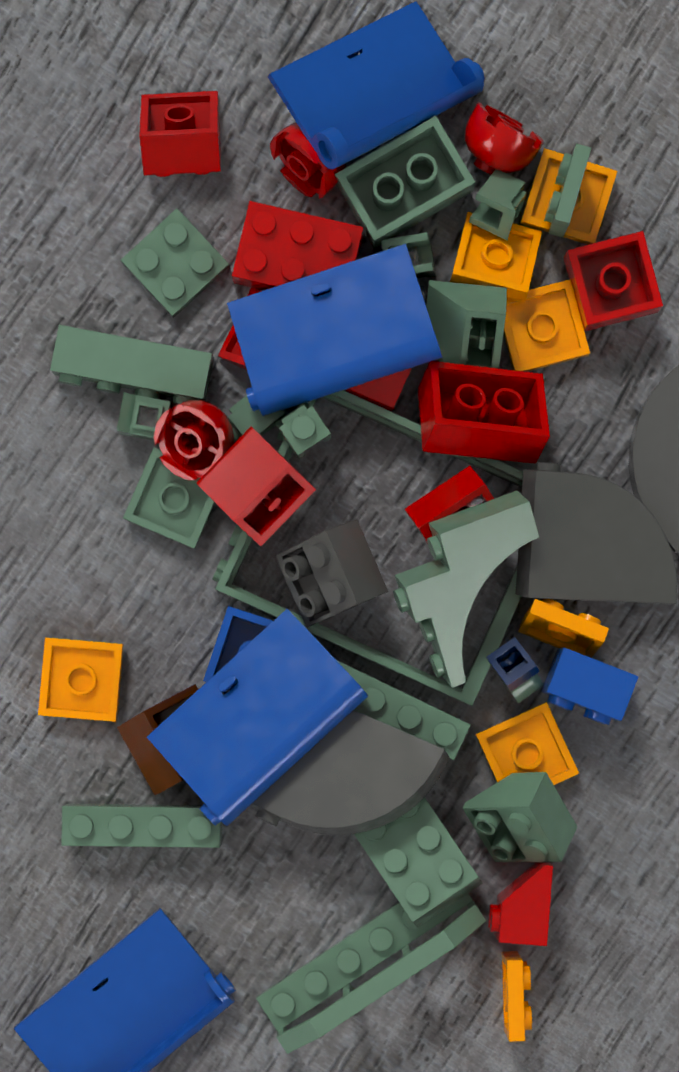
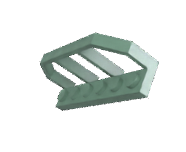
(354, 957)

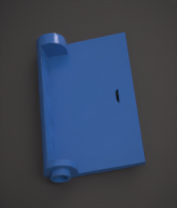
(363, 100)
(327, 343)
(248, 738)
(146, 1009)

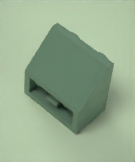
(468, 322)
(522, 819)

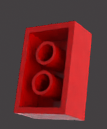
(290, 245)
(483, 412)

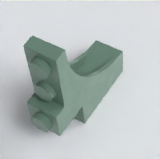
(465, 554)

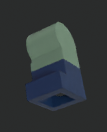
(516, 672)

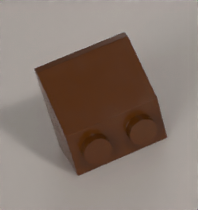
(153, 765)

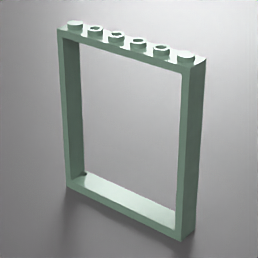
(241, 541)

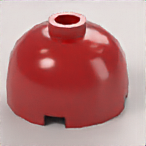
(499, 141)
(302, 164)
(193, 438)

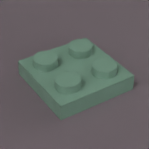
(570, 178)
(175, 263)
(169, 504)

